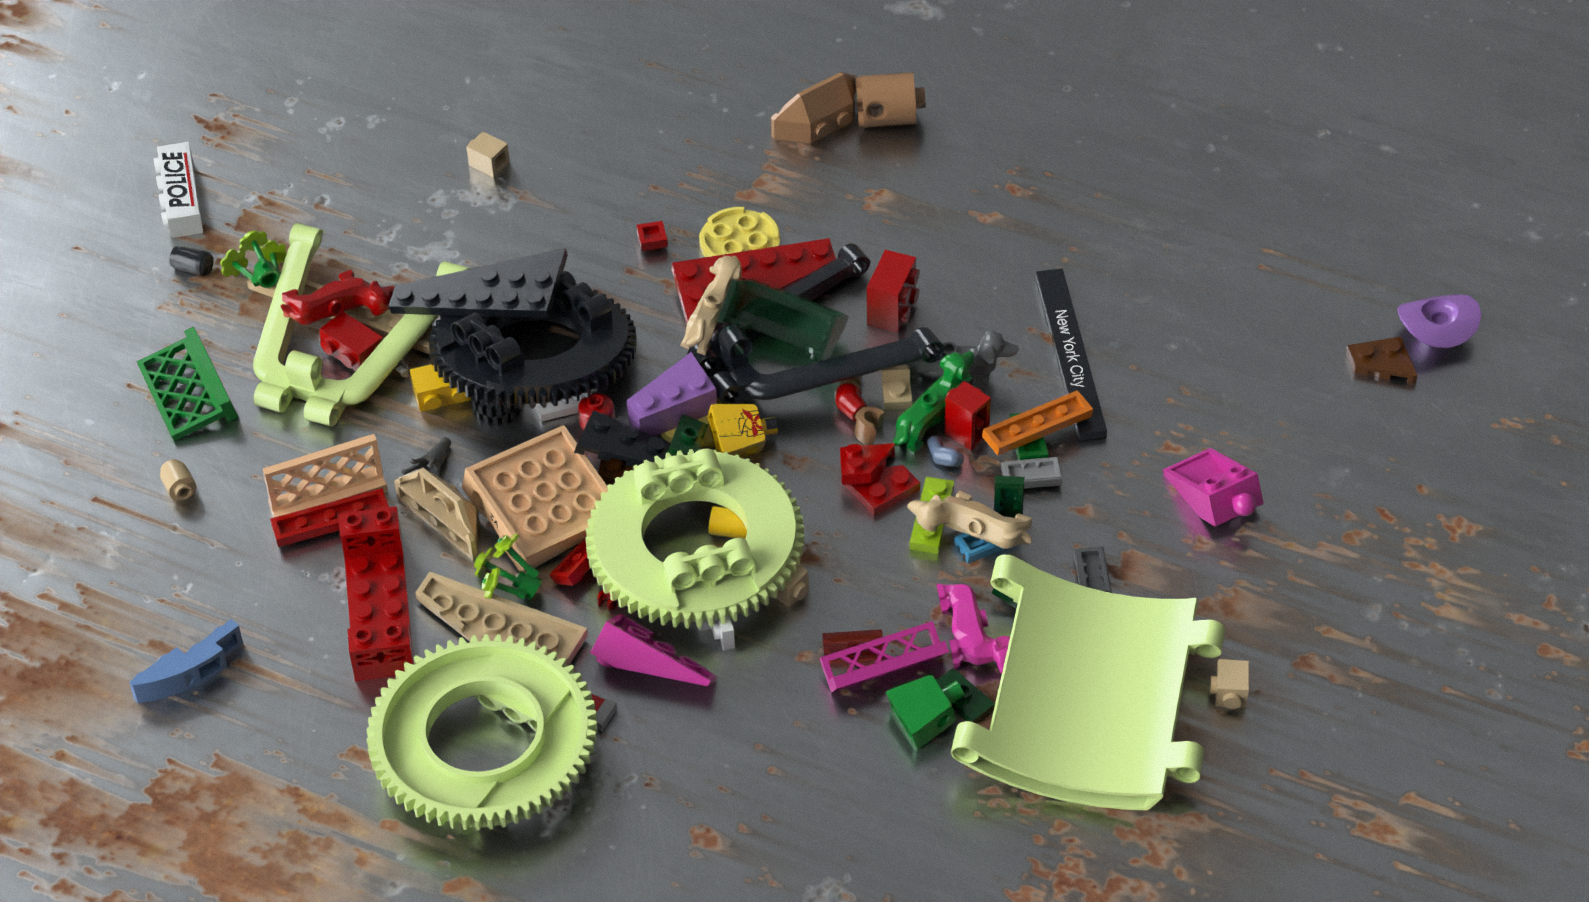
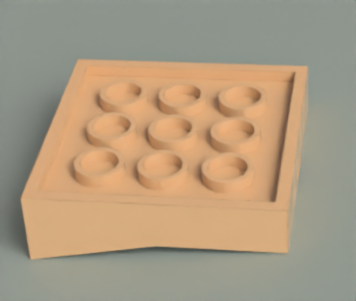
(538, 493)

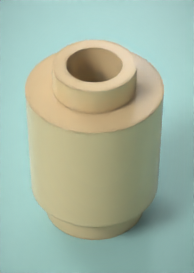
(177, 480)

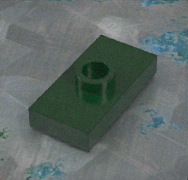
(687, 436)
(1009, 495)
(974, 705)

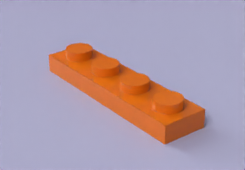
(1037, 422)

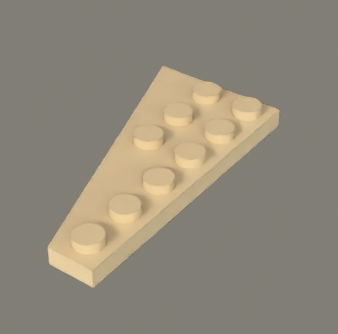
(472, 614)

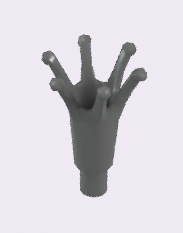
(433, 459)

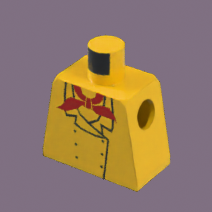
(739, 428)

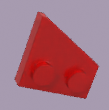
(863, 462)
(887, 489)

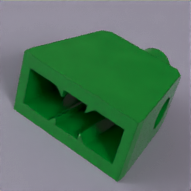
(924, 707)

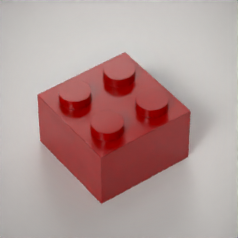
(892, 291)

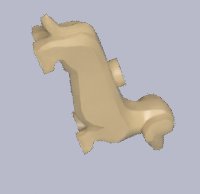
(705, 317)
(973, 519)

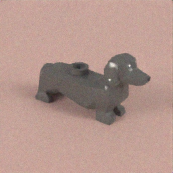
(985, 358)

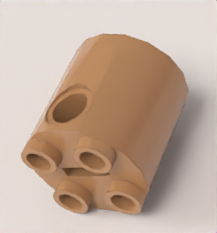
(888, 99)

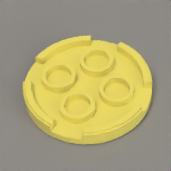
(738, 231)

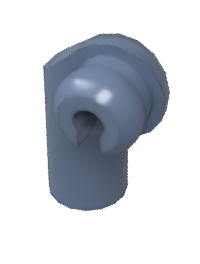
(944, 455)

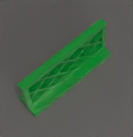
(209, 381)

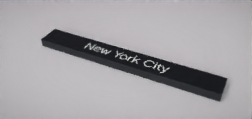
(1070, 348)

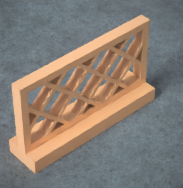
(329, 488)

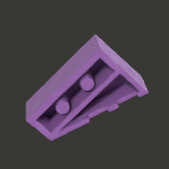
(675, 392)

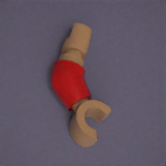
(850, 402)

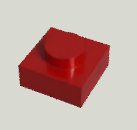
(652, 235)

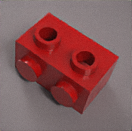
(348, 340)
(967, 415)

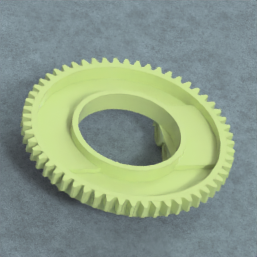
(713, 579)
(504, 677)

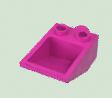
(1216, 486)

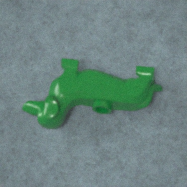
(931, 405)

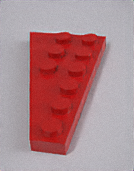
(772, 265)

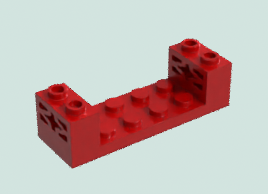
(376, 593)

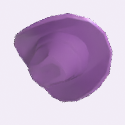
(1441, 319)

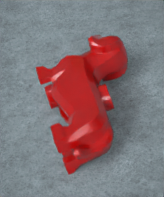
(336, 298)

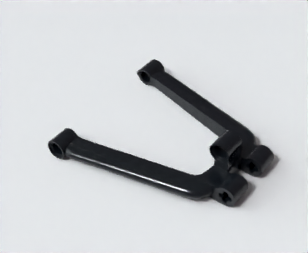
(739, 382)

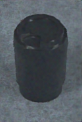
(191, 260)

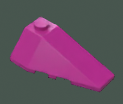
(631, 648)

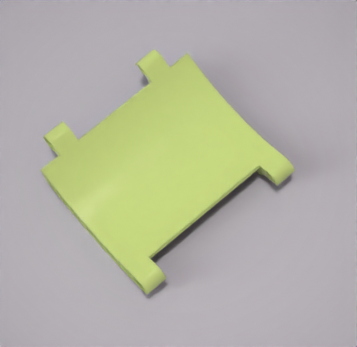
(1089, 693)

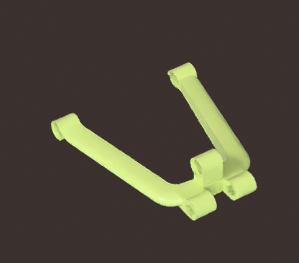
(302, 371)

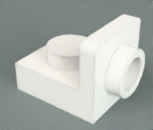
(722, 631)

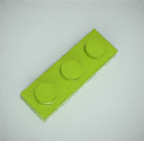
(920, 538)

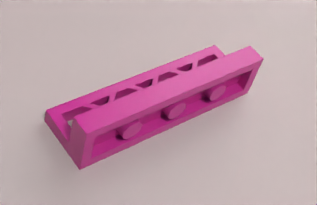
(885, 667)

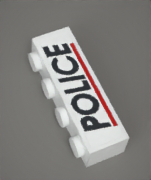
(178, 189)

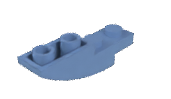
(182, 671)

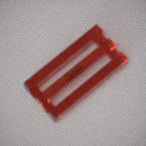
(852, 639)

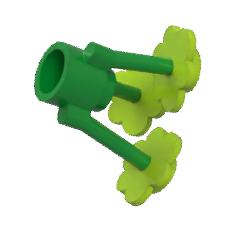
(266, 269)
(525, 583)

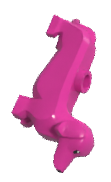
(968, 621)

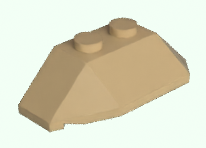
(441, 508)

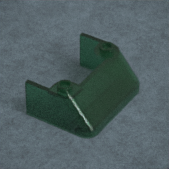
(783, 316)

